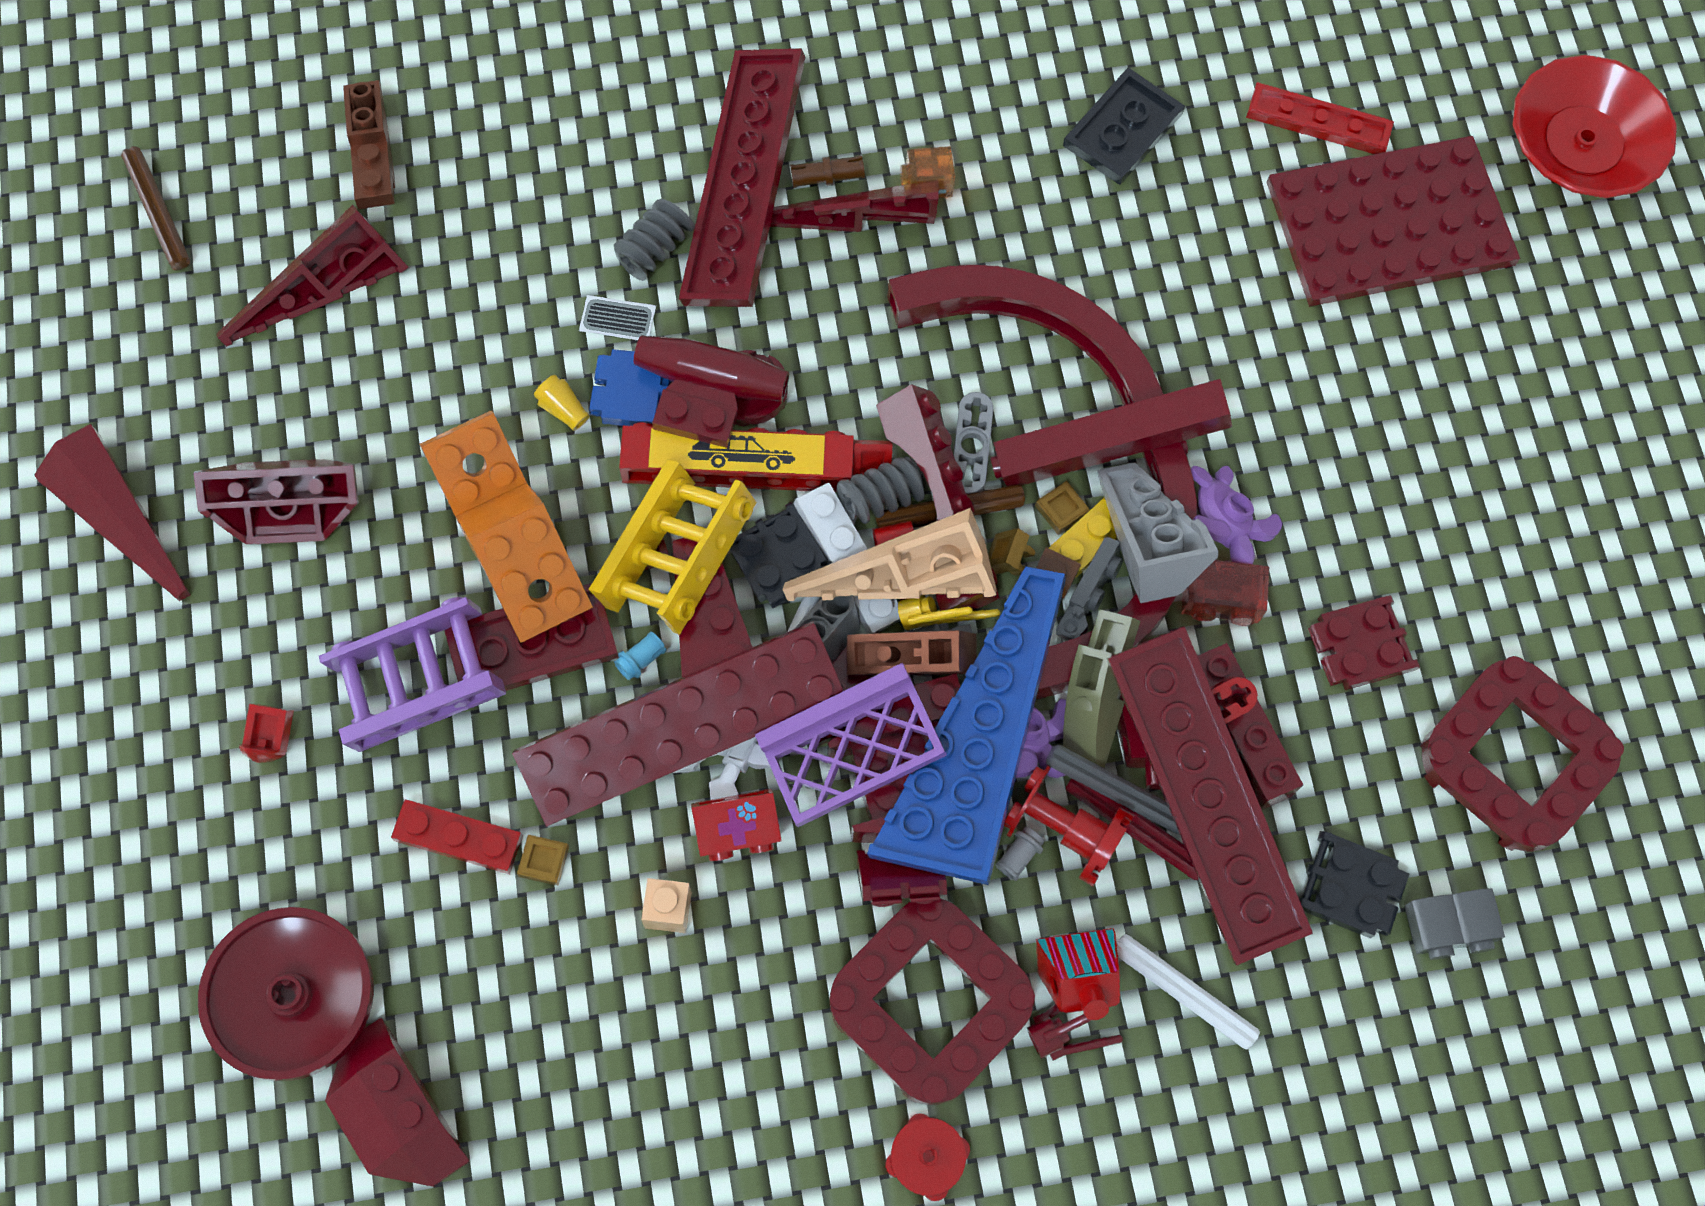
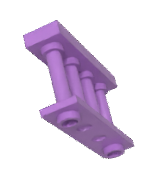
(440, 699)

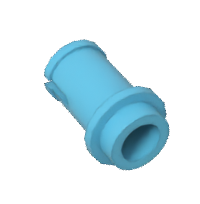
(640, 656)

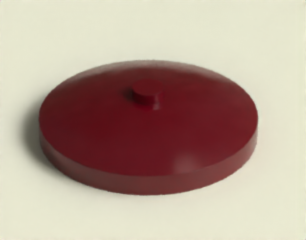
(285, 994)

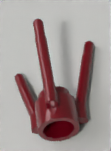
(1050, 1035)

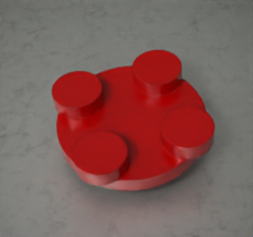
(927, 1157)

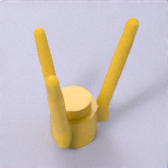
(923, 612)

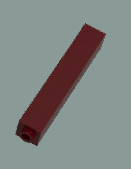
(1112, 434)

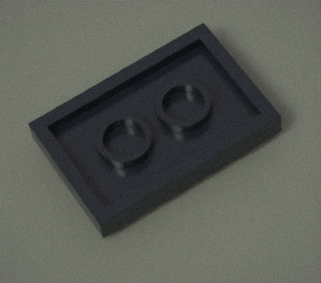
(1123, 126)

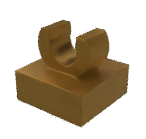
(1008, 551)

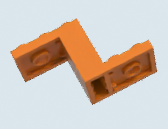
(506, 526)

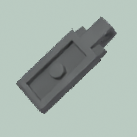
(1089, 590)

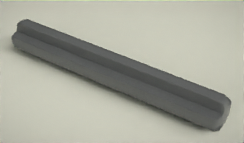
(1111, 786)

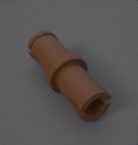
(827, 171)

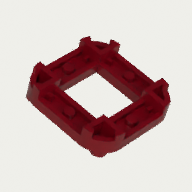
(1566, 798)
(887, 1044)

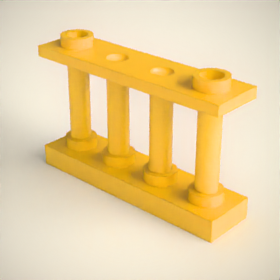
(646, 530)

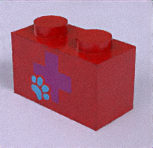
(736, 824)

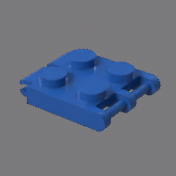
(626, 392)

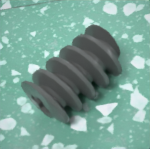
(650, 236)
(881, 488)

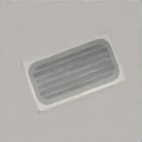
(617, 318)

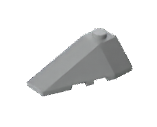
(1156, 536)

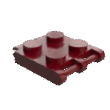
(1362, 644)
(889, 882)

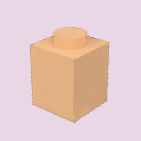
(666, 905)

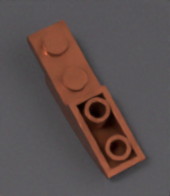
(369, 145)

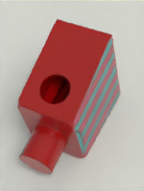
(1081, 971)

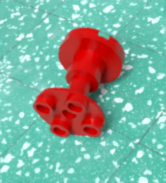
(1081, 832)

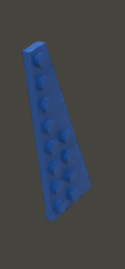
(958, 805)

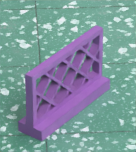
(835, 714)

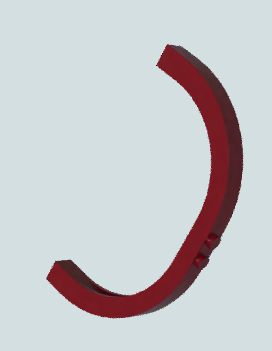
(1054, 306)

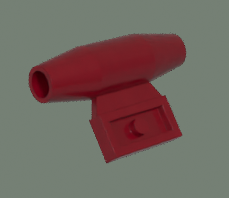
(705, 385)

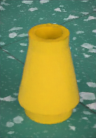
(560, 401)

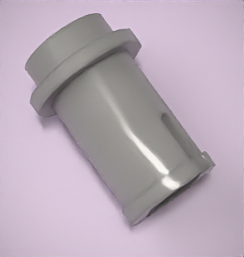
(1020, 853)

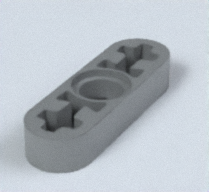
(981, 433)

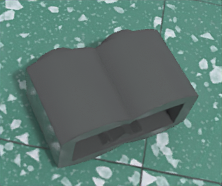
(1454, 922)

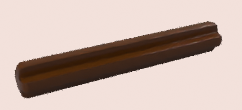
(155, 208)
(983, 503)

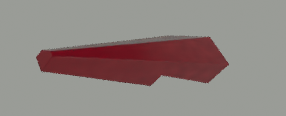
(336, 263)
(91, 484)

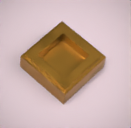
(1062, 507)
(543, 860)

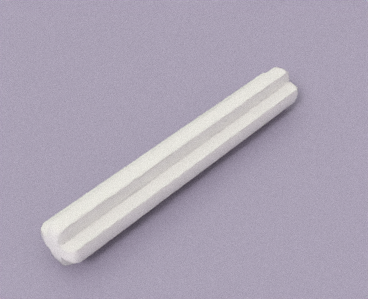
(1187, 992)

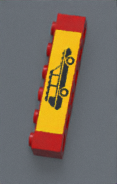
(753, 456)

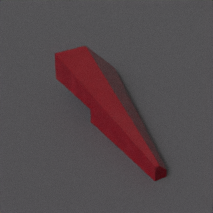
(845, 213)

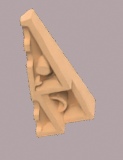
(930, 560)

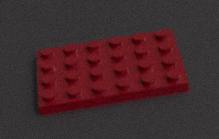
(1392, 220)

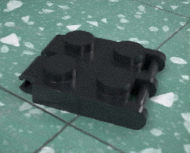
(776, 553)
(1354, 887)

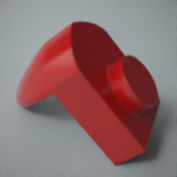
(266, 733)

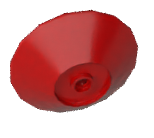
(1609, 106)

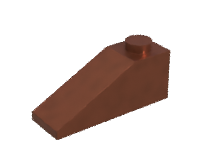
(918, 651)

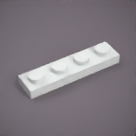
(838, 540)

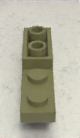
(1092, 693)

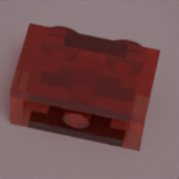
(1228, 592)

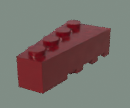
(717, 624)

